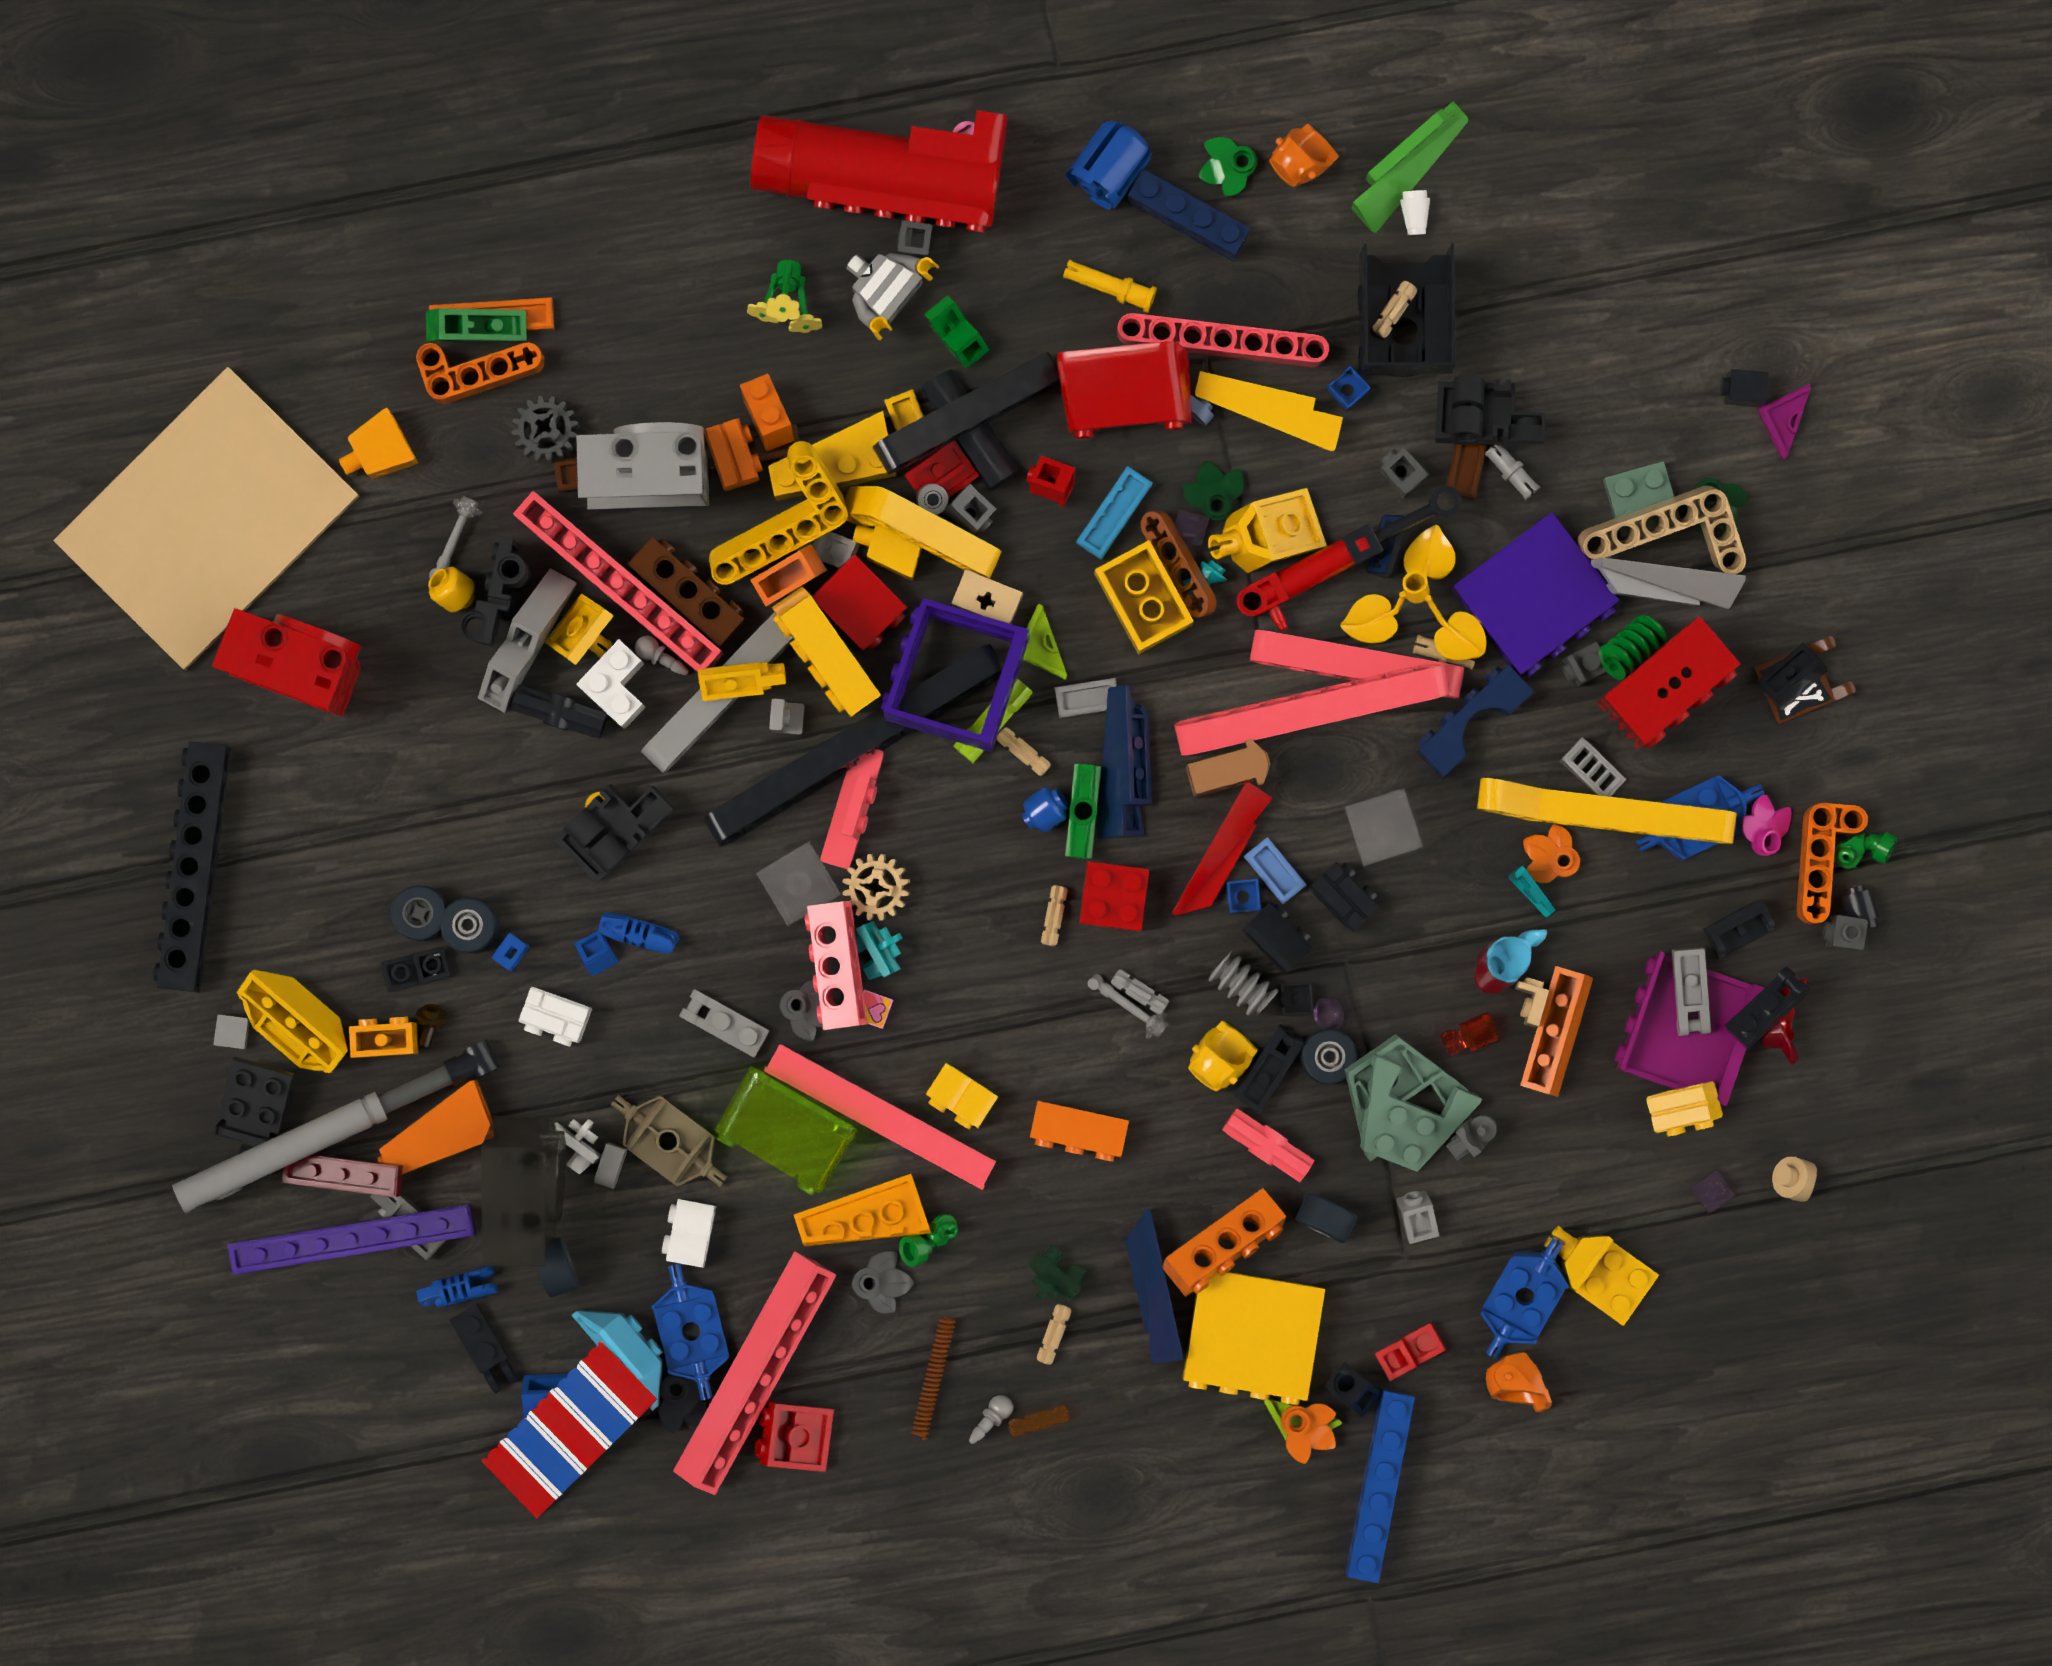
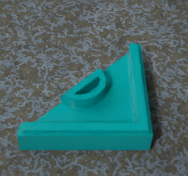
(1526, 884)

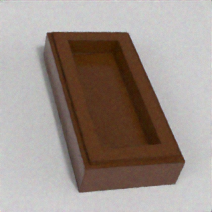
(1466, 468)

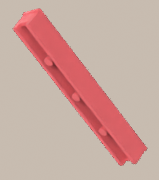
(880, 1116)

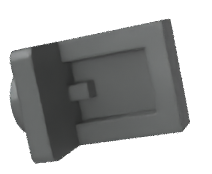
(1845, 932)

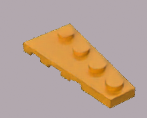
(874, 1213)

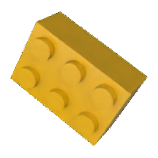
(1143, 597)

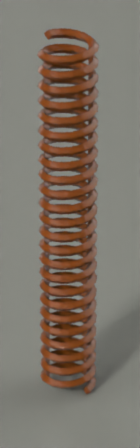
(934, 1382)

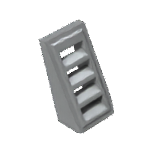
(1592, 753)

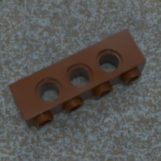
(718, 630)

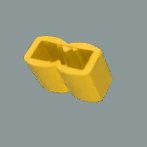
(961, 1096)

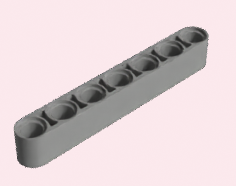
(697, 715)

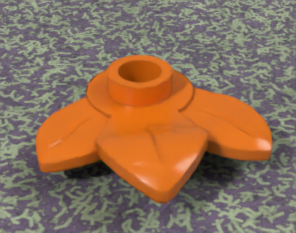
(1547, 852)
(1312, 1431)

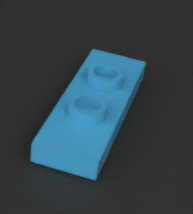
(1114, 513)

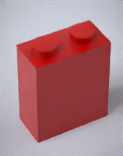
(859, 603)

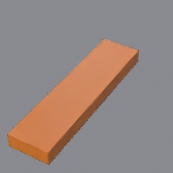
(538, 310)

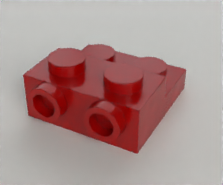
(794, 1436)

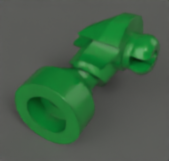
(1851, 852)
(915, 1248)

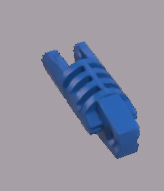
(638, 932)
(457, 1288)

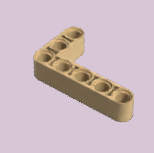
(1669, 524)

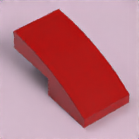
(1410, 1351)

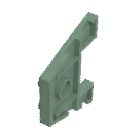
(1414, 1076)
(1405, 1130)

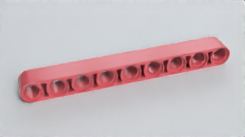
(1312, 708)

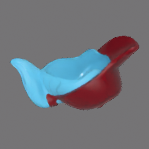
(1506, 960)

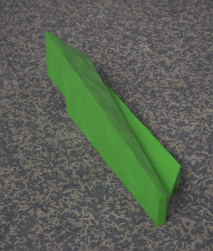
(1406, 166)

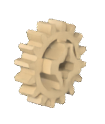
(879, 872)

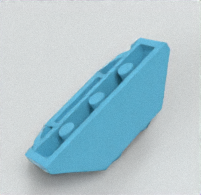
(625, 1341)

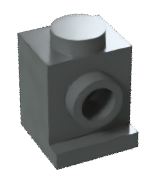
(914, 238)
(1414, 472)
(972, 501)

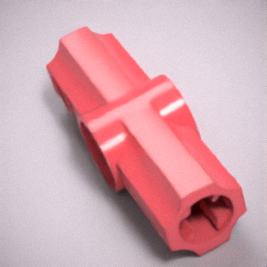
(1268, 1145)

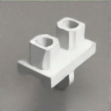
(584, 1153)

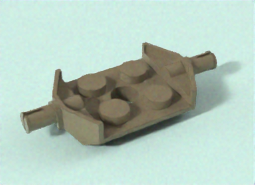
(694, 1144)

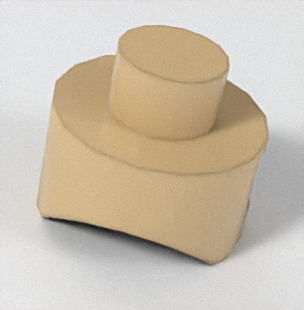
(1794, 1178)

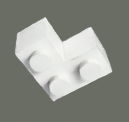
(606, 683)

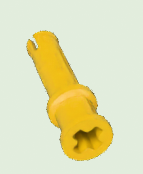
(1124, 289)

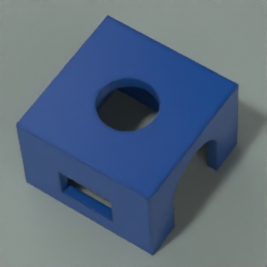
(1352, 378)
(1251, 887)
(506, 947)

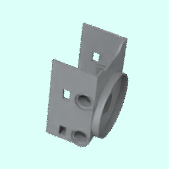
(644, 467)

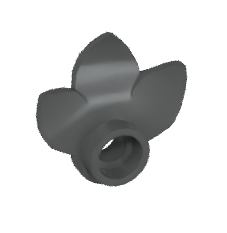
(805, 1019)
(886, 1282)

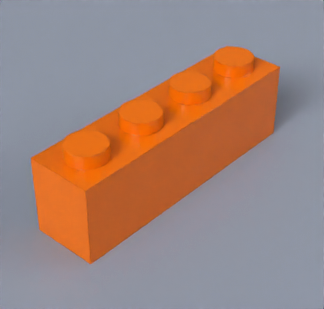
(1556, 1031)

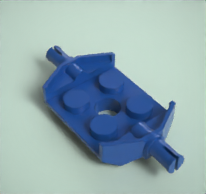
(1711, 794)
(1518, 1320)
(687, 1357)

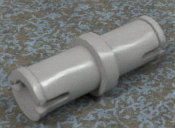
(1512, 470)

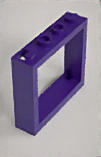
(910, 648)

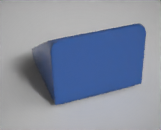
(596, 953)

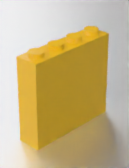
(1254, 1337)

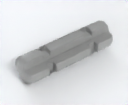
(1139, 991)

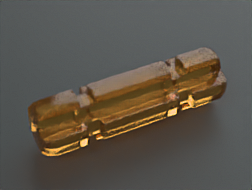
(1038, 1421)

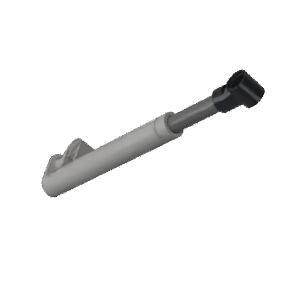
(327, 1130)

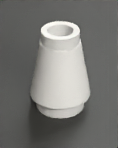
(1415, 211)

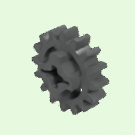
(538, 439)

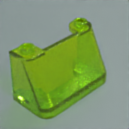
(785, 1130)

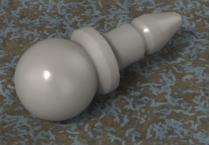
(649, 649)
(999, 1408)

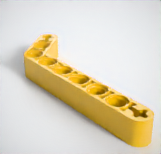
(1606, 812)

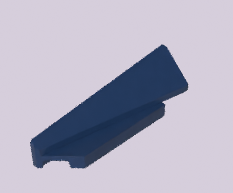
(1124, 767)
(1153, 1291)

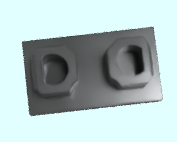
(1472, 1136)

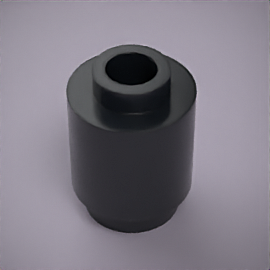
(1861, 904)

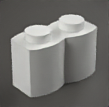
(689, 1233)

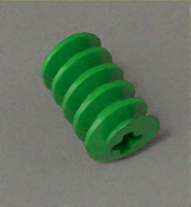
(1631, 646)

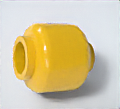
(451, 589)

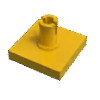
(581, 630)

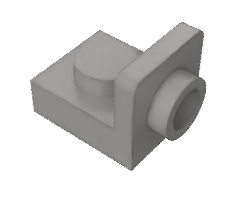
(786, 717)
(1418, 1216)

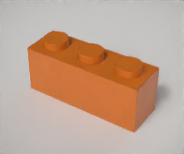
(1078, 1130)

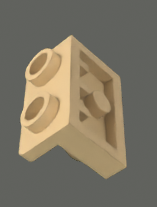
(1534, 1006)

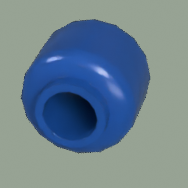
(1045, 809)

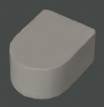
(610, 1165)

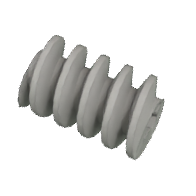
(1242, 984)

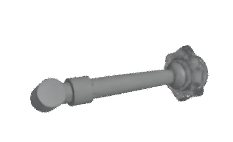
(466, 508)
(1154, 1025)

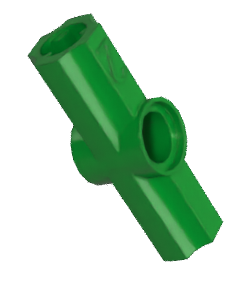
(1081, 832)

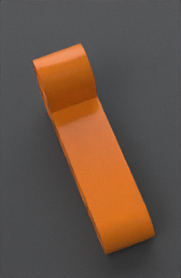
(483, 366)
(1824, 865)

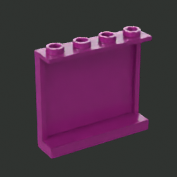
(1676, 1061)

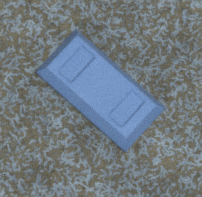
(1275, 870)

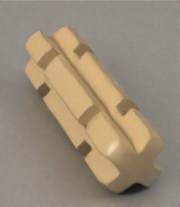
(1394, 309)
(1023, 751)
(1054, 915)
(1054, 1334)

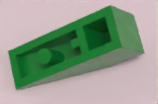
(475, 325)

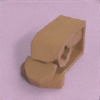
(1229, 770)

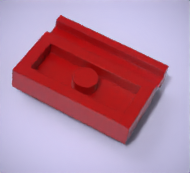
(943, 467)

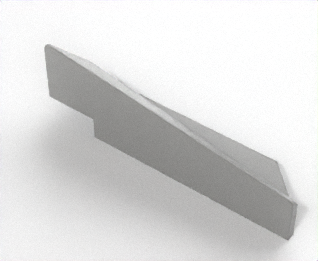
(1669, 582)

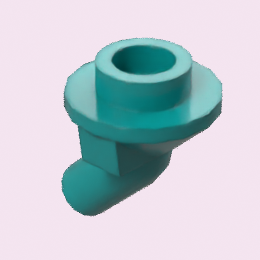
(1211, 572)

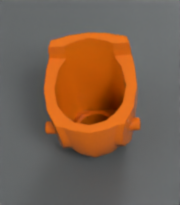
(1302, 156)
(1518, 1381)

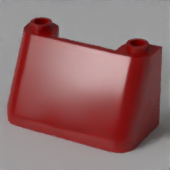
(1125, 387)

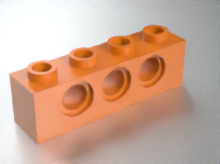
(1257, 1209)

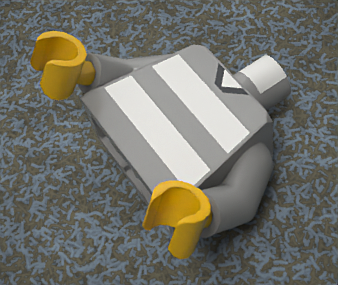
(886, 286)

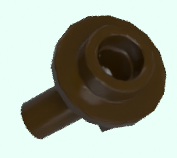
(432, 1018)

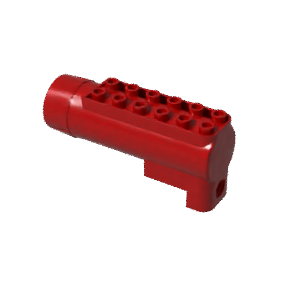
(918, 176)

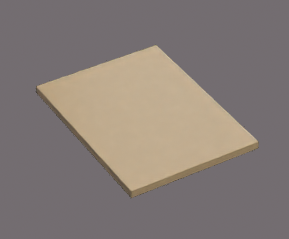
(206, 518)

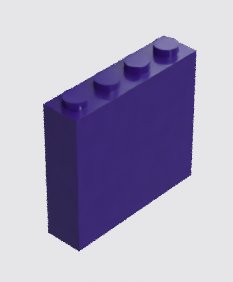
(1535, 595)

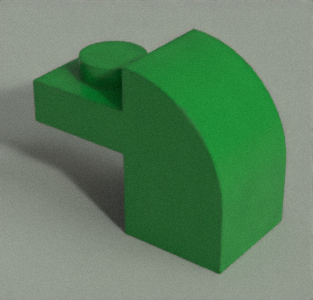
(956, 332)

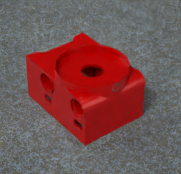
(290, 659)

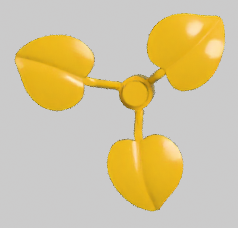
(1427, 556)

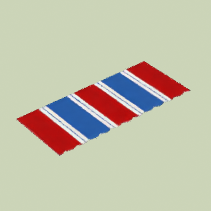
(569, 1429)

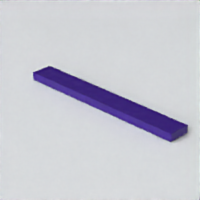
(351, 1239)

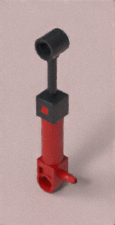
(1334, 559)

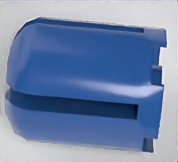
(1110, 163)

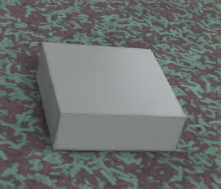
(231, 1031)

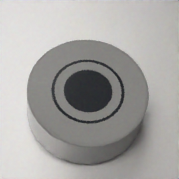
(932, 498)

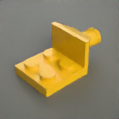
(1269, 531)
(1604, 1273)

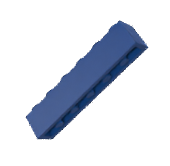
(1379, 1485)

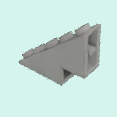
(525, 639)

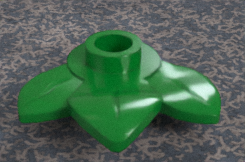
(1223, 166)

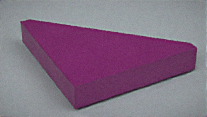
(1783, 418)

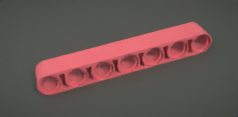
(1237, 334)
(1337, 659)

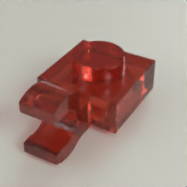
(1474, 1034)

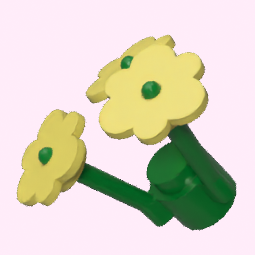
(787, 279)

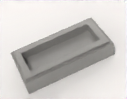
(1083, 698)

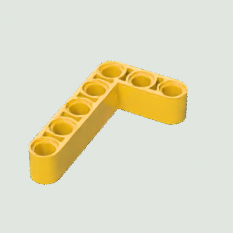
(886, 509)
(785, 523)

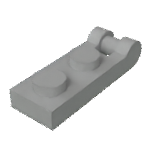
(1691, 990)
(725, 1024)

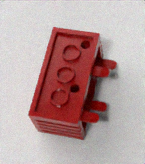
(1636, 697)

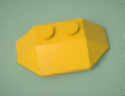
(293, 1020)

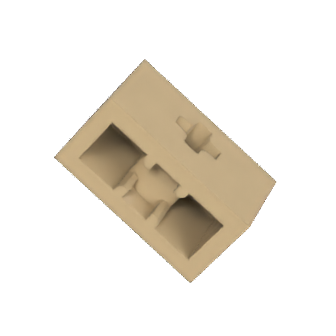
(974, 586)

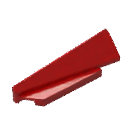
(1223, 850)

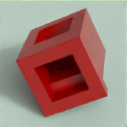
(1048, 471)

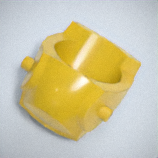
(1221, 1057)

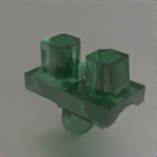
(1052, 1279)

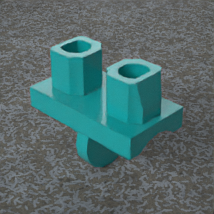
(881, 948)

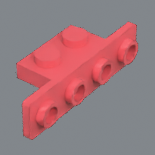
(851, 810)

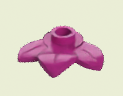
(1766, 826)

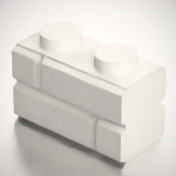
(554, 1015)

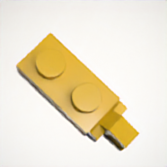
(739, 680)

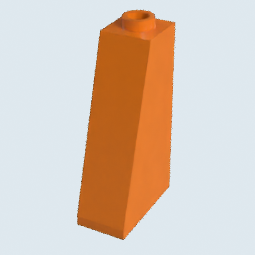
(443, 1132)

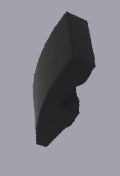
(415, 969)

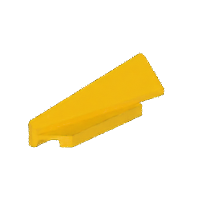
(1272, 407)

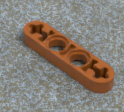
(1181, 561)

